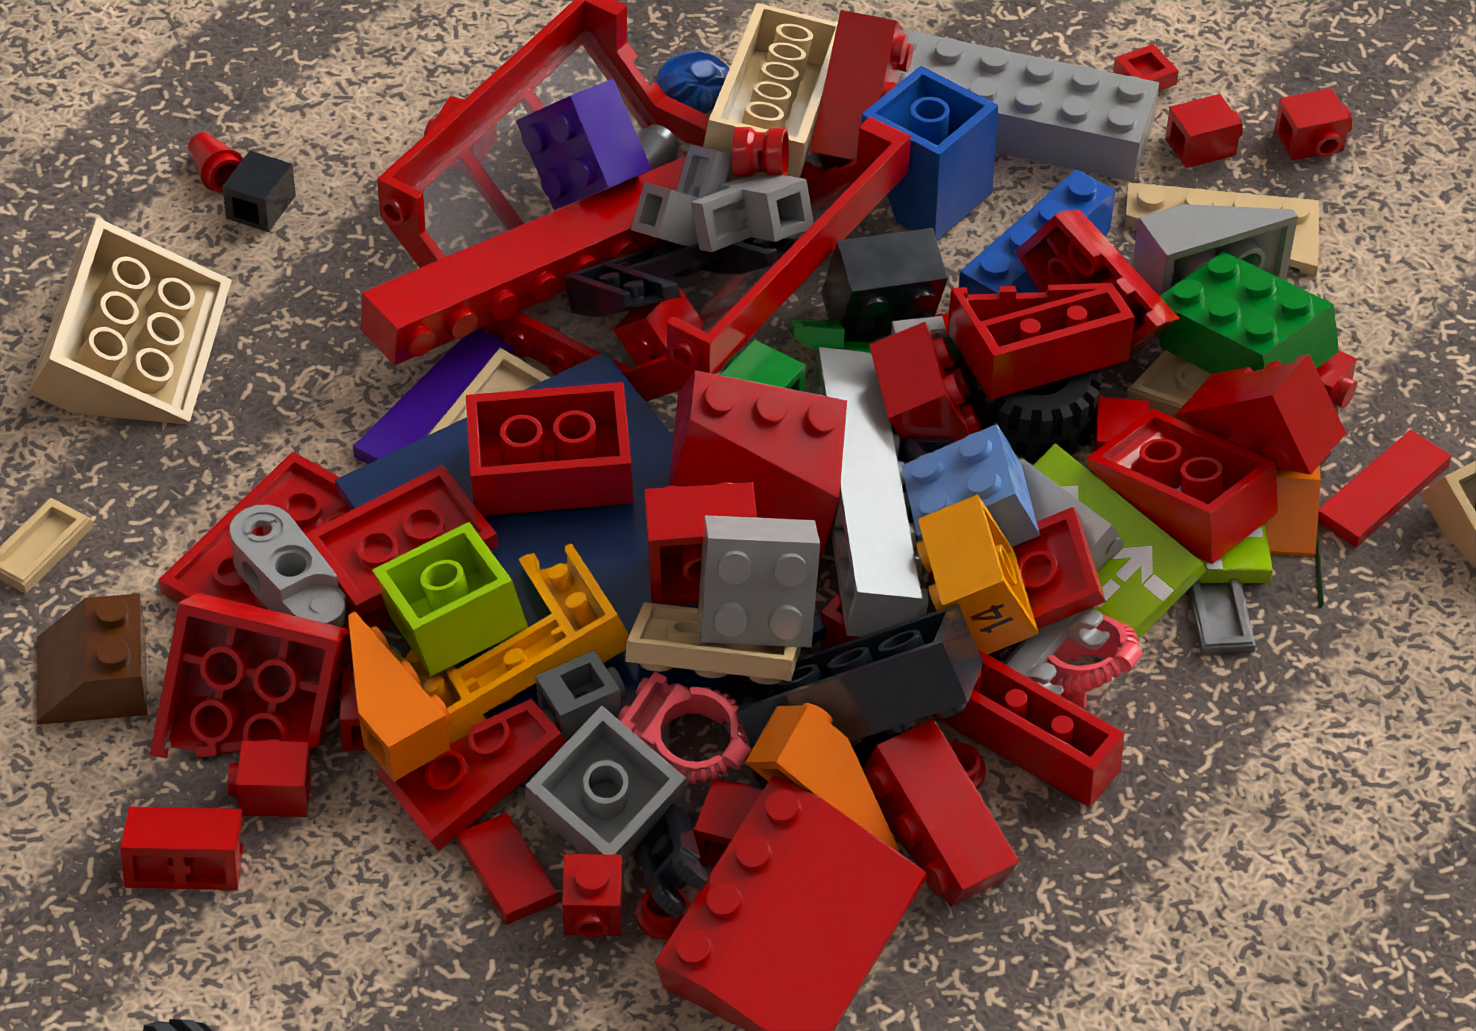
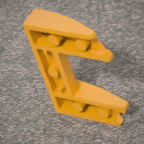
(577, 625)

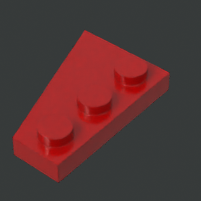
(476, 771)

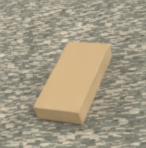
(41, 544)

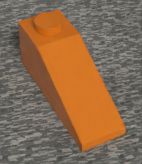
(817, 757)

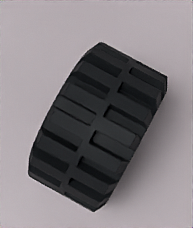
(1033, 423)

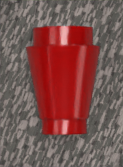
(213, 160)

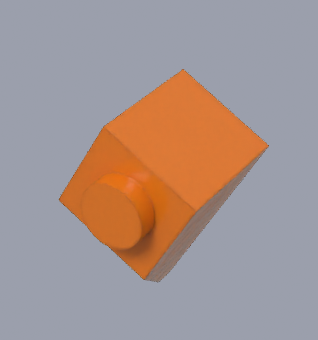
(1296, 523)

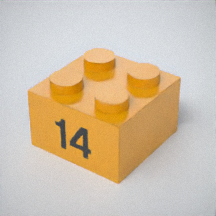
(978, 572)

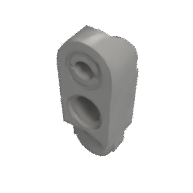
(285, 566)

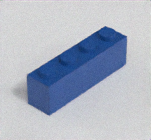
(999, 263)

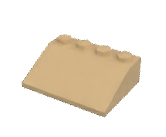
(130, 330)

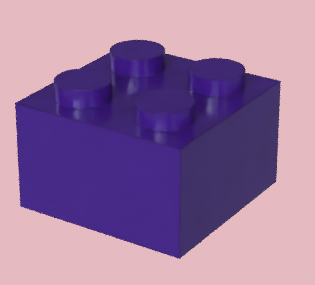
(583, 144)

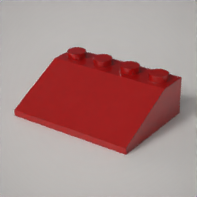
(789, 916)

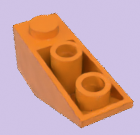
(396, 716)

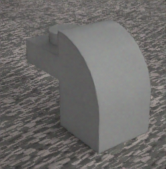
(755, 208)
(669, 212)

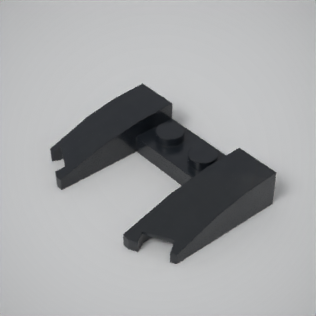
(637, 277)

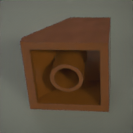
(93, 662)

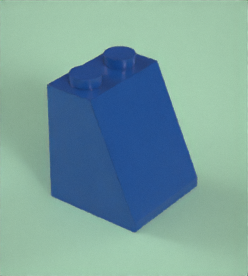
(949, 149)

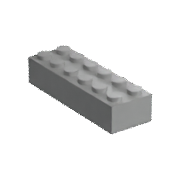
(1050, 107)

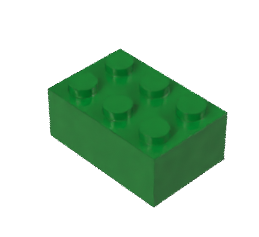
(1246, 318)

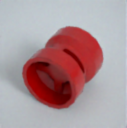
(760, 151)

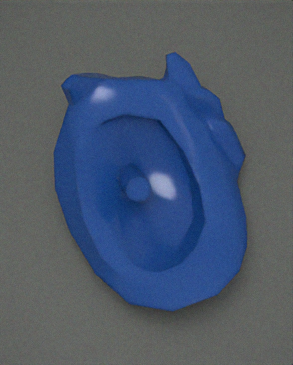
(693, 79)

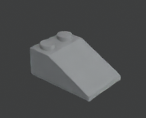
(1187, 236)

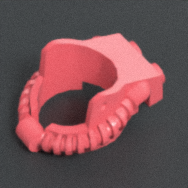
(1121, 653)
(661, 703)

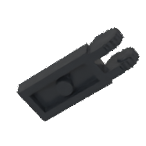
(671, 860)

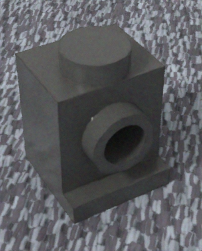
(577, 691)

